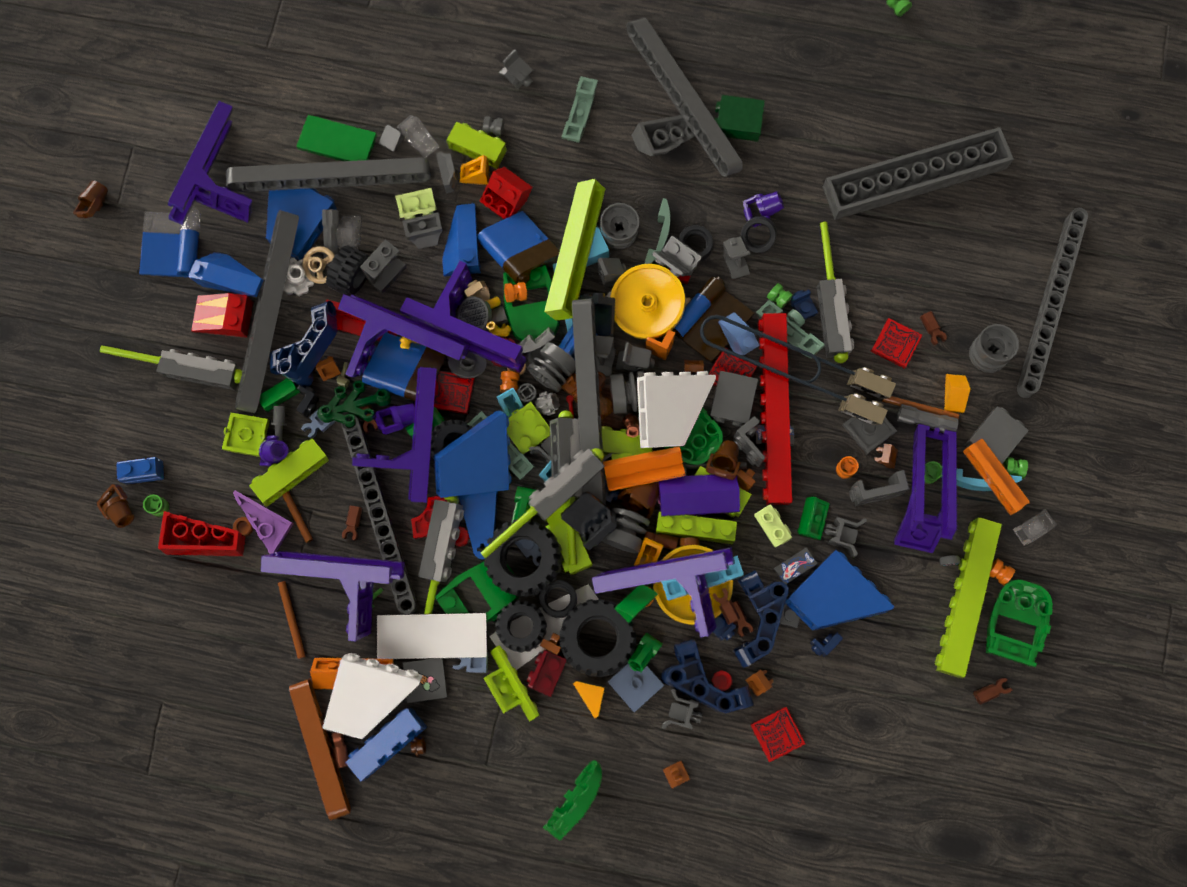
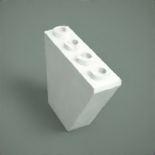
(670, 406)
(366, 694)

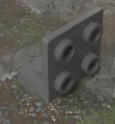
(678, 257)
(742, 439)

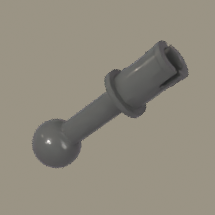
(279, 421)

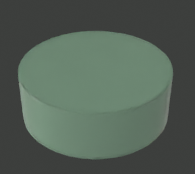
(796, 317)

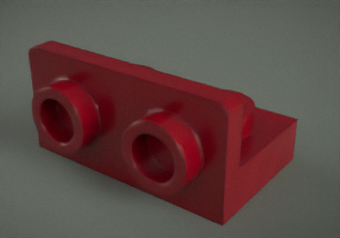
(546, 673)

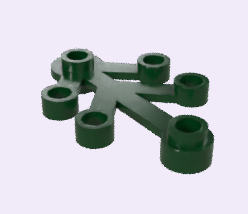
(331, 412)

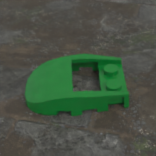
(530, 317)
(702, 441)
(493, 595)
(1026, 604)
(576, 801)

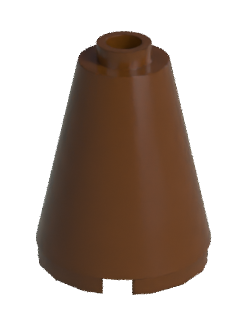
(640, 498)

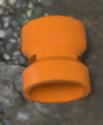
(515, 292)
(509, 381)
(849, 464)
(1001, 572)

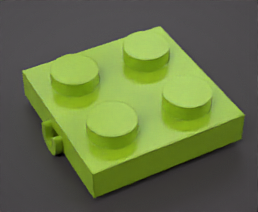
(527, 428)
(245, 434)

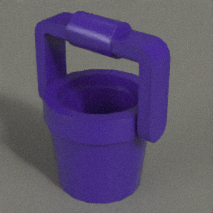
(767, 205)
(401, 415)
(272, 451)

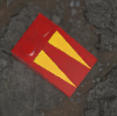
(223, 314)

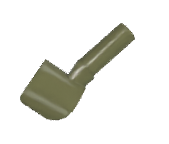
(341, 380)

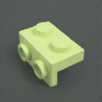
(416, 203)
(772, 525)

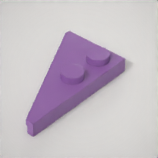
(268, 525)

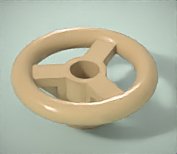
(311, 262)

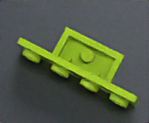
(507, 687)

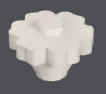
(296, 281)

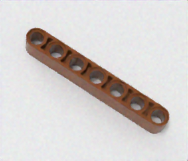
(319, 749)

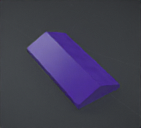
(698, 495)

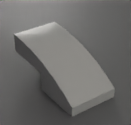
(530, 344)

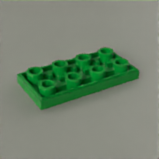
(335, 140)

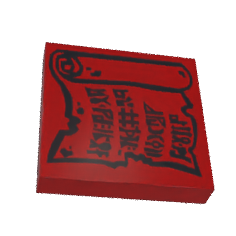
(896, 343)
(732, 365)
(453, 392)
(777, 734)

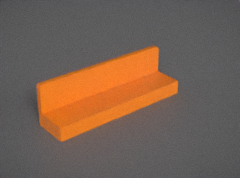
(644, 468)
(996, 476)
(325, 671)

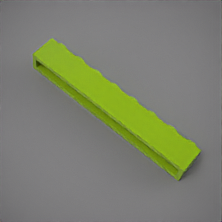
(575, 249)
(968, 597)

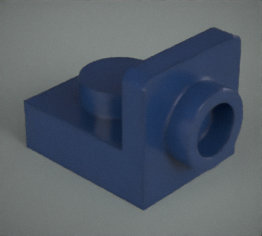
(803, 304)
(723, 629)
(829, 644)

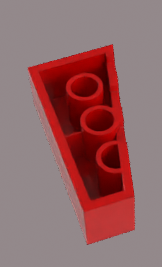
(193, 537)

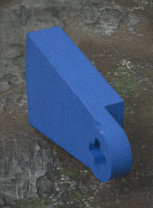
(480, 518)

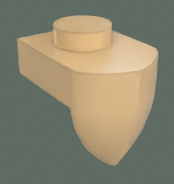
(478, 289)

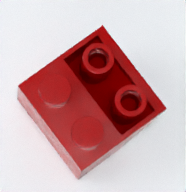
(505, 193)

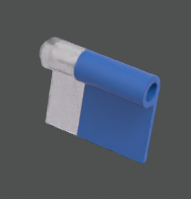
(169, 246)

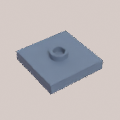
(636, 686)

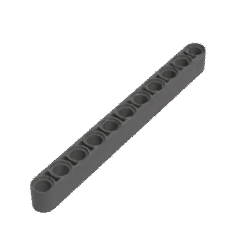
(684, 97)
(327, 174)
(1048, 309)
(266, 312)
(588, 387)
(379, 523)

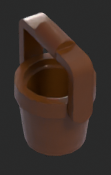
(91, 197)
(725, 461)
(116, 508)

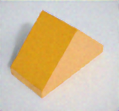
(475, 171)
(956, 393)
(649, 552)
(591, 695)

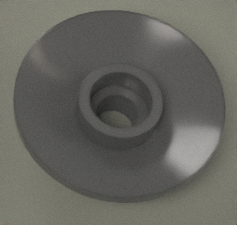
(468, 368)

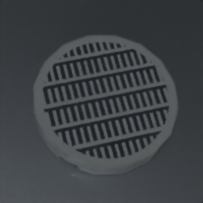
(475, 312)

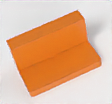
(661, 349)

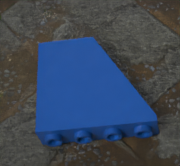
(309, 207)
(475, 460)
(837, 595)

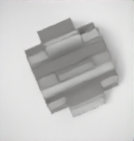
(547, 403)

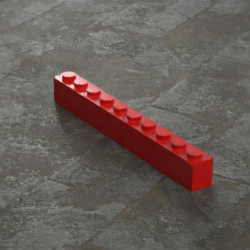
(776, 411)

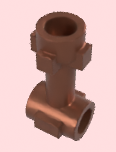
(631, 422)

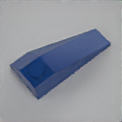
(462, 241)
(225, 274)

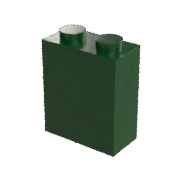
(740, 117)

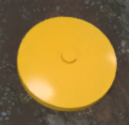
(648, 301)
(679, 608)

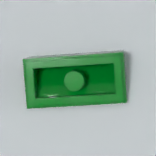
(278, 394)
(813, 518)
(635, 602)

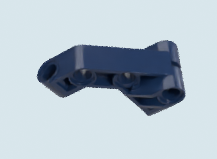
(300, 358)
(764, 602)
(691, 673)

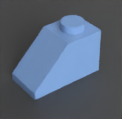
(738, 338)

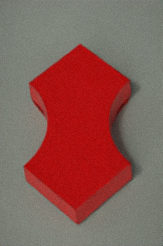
(421, 523)

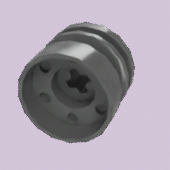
(615, 217)
(993, 348)
(549, 370)
(624, 392)
(624, 535)

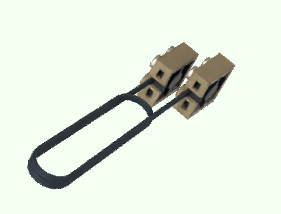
(860, 379)

